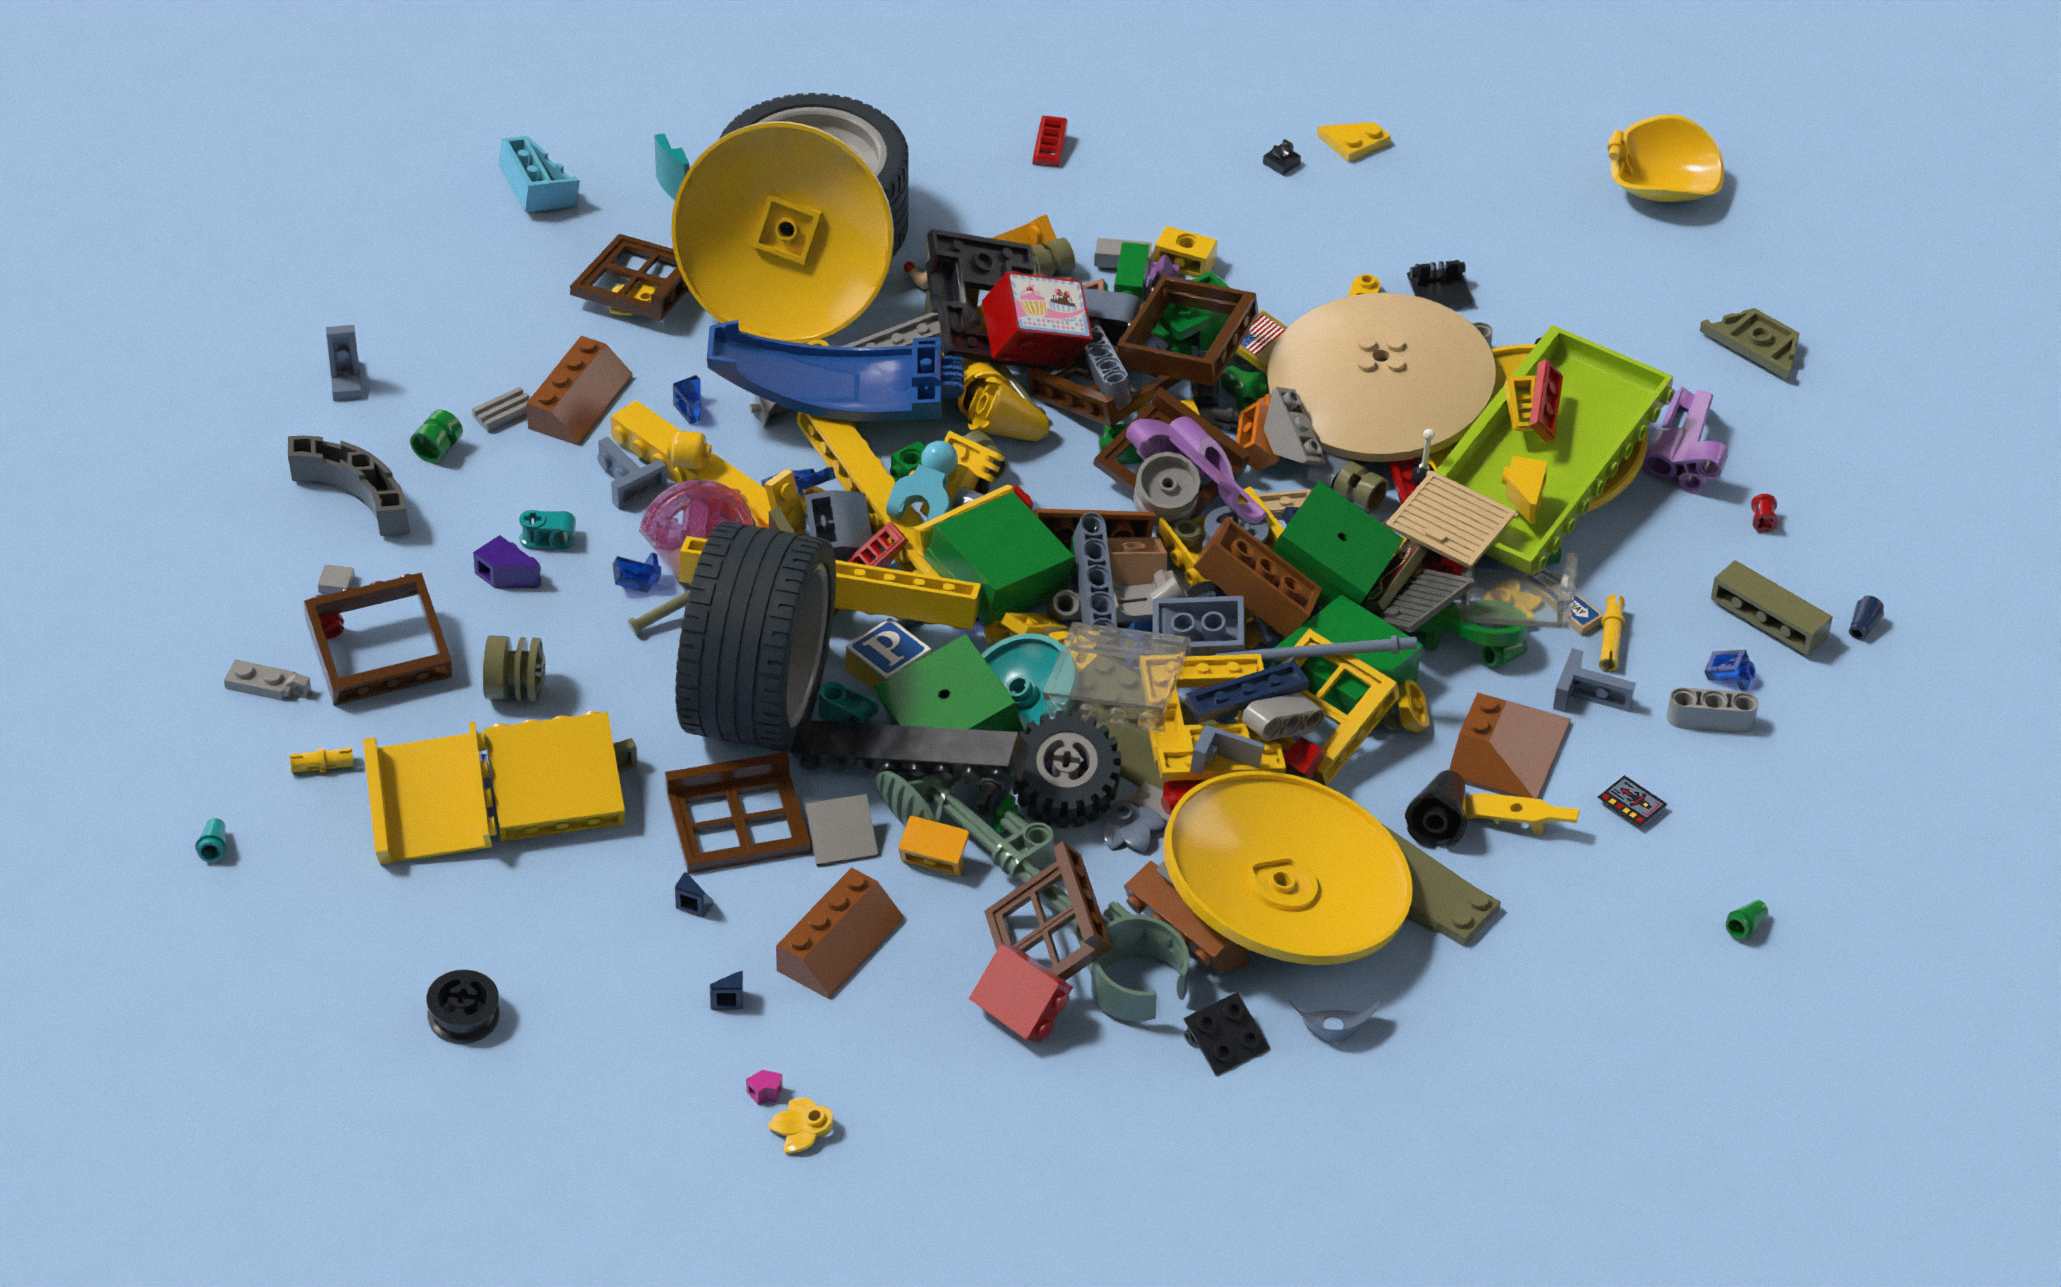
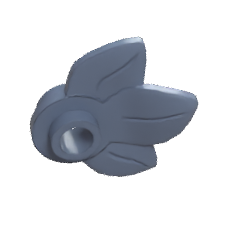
(1133, 828)

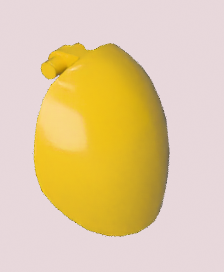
(1666, 160)

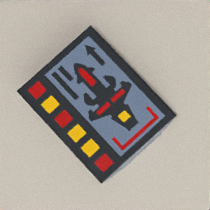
(1633, 801)

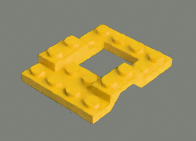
(1175, 746)

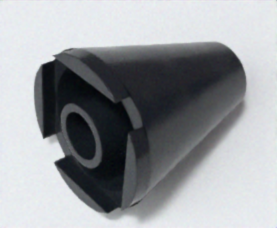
(1439, 811)

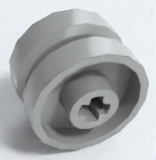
(1167, 486)

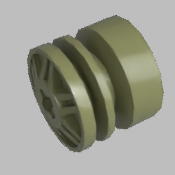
(513, 668)

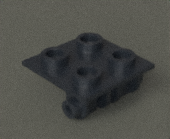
(1441, 285)
(1225, 1033)

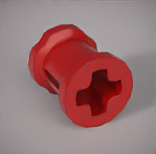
(1767, 510)

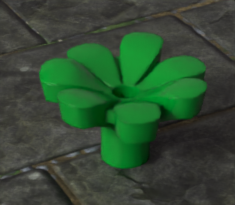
(1007, 804)

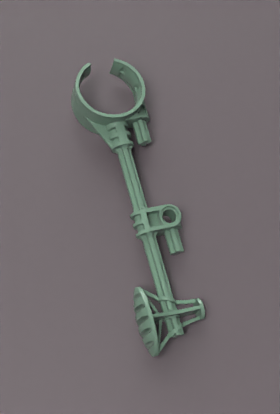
(1022, 857)

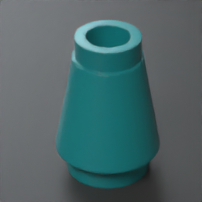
(212, 842)

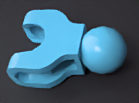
(927, 482)

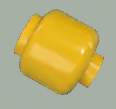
(689, 450)

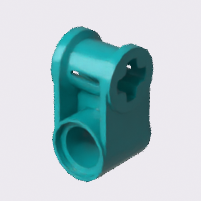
(549, 529)
(844, 704)

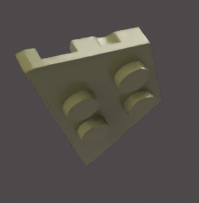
(1757, 338)

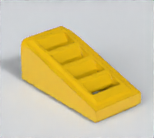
(1512, 385)

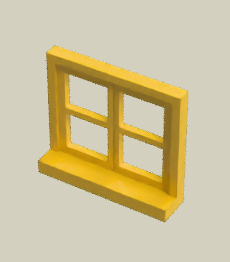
(1359, 722)

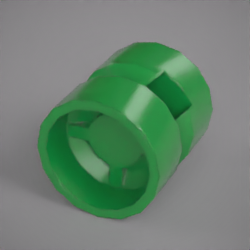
(436, 436)

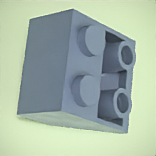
(840, 519)

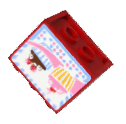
(1036, 319)

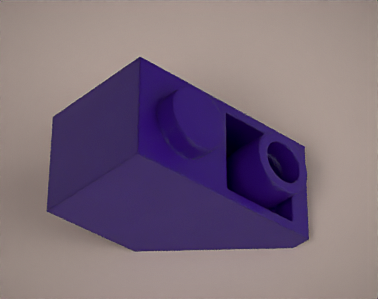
(506, 566)

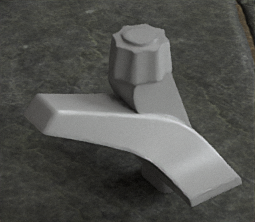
(765, 409)

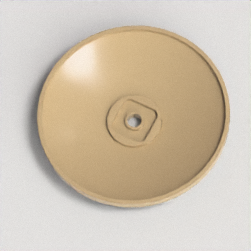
(1376, 411)

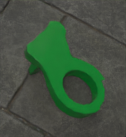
(1450, 620)

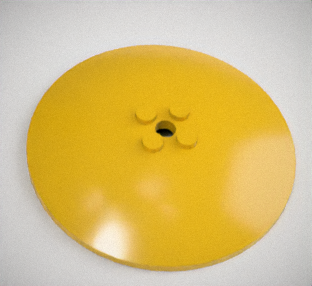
(743, 263)

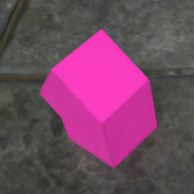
(764, 1086)

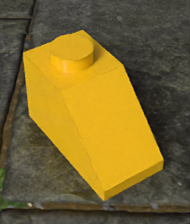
(1525, 485)

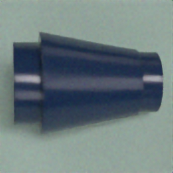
(1866, 615)

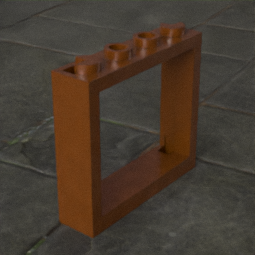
(1237, 303)
(385, 678)

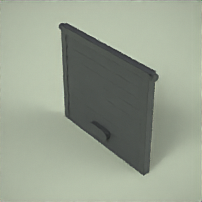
(1424, 597)

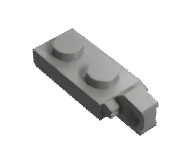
(266, 681)

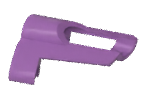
(1194, 443)
(1679, 450)

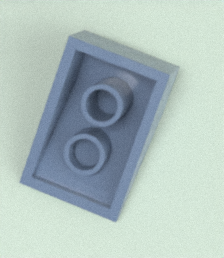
(1210, 622)

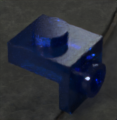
(636, 574)

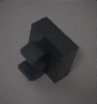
(1282, 158)

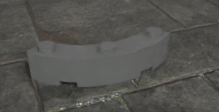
(352, 470)

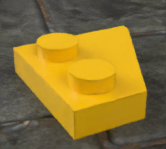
(1354, 139)

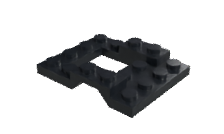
(975, 263)

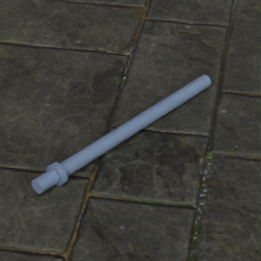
(1394, 644)

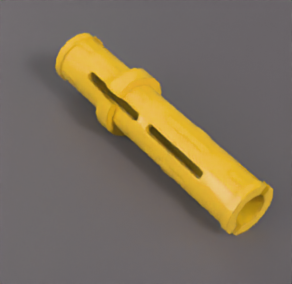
(1613, 623)

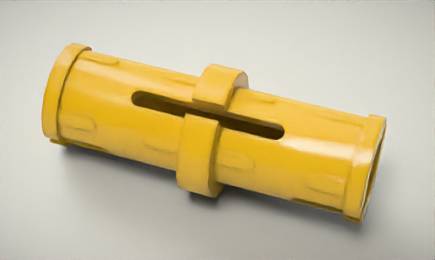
(321, 760)

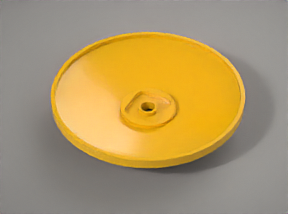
(1337, 862)

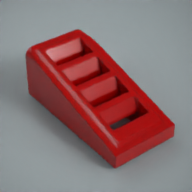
(1050, 139)
(872, 547)

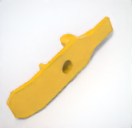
(1532, 811)

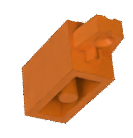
(1252, 436)

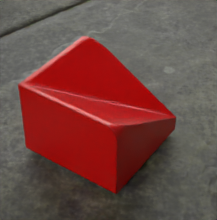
(1304, 756)

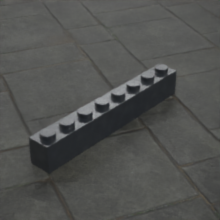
(910, 750)

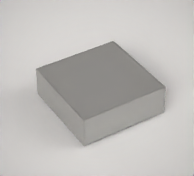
(335, 578)

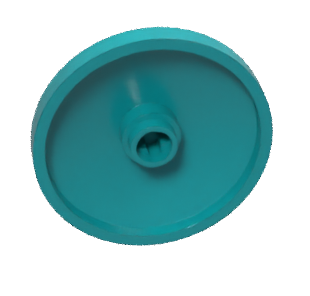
(1024, 667)

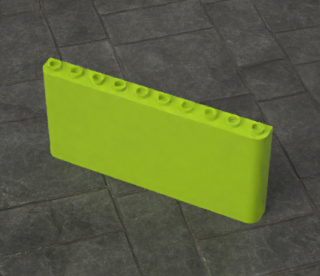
(1601, 416)

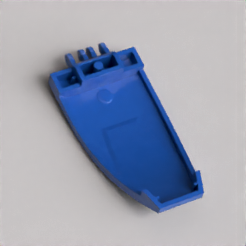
(839, 381)

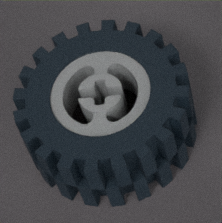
(1063, 794)

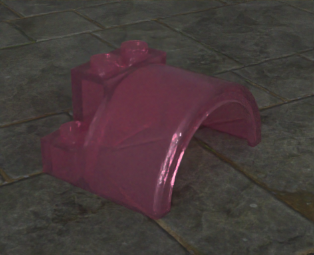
(703, 507)

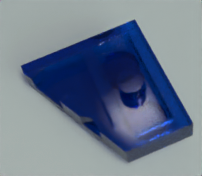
(808, 478)

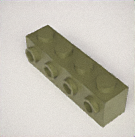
(1771, 607)

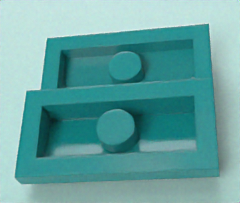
(670, 165)

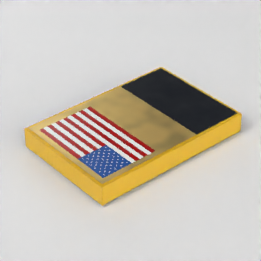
(1261, 340)

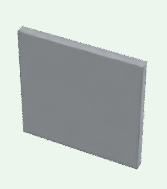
(841, 829)

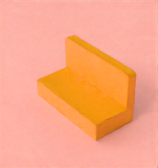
(933, 845)

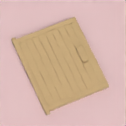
(1451, 519)

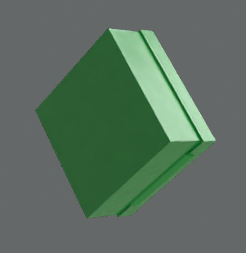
(1337, 545)
(1004, 552)
(1349, 622)
(950, 691)

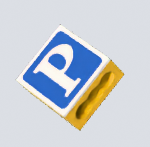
(883, 653)

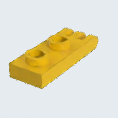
(974, 456)
(1032, 623)

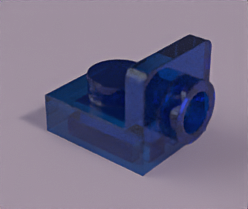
(687, 398)
(1731, 665)

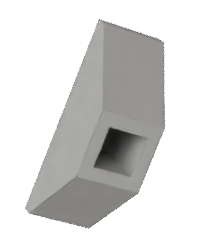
(1290, 429)

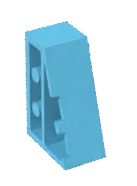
(534, 177)

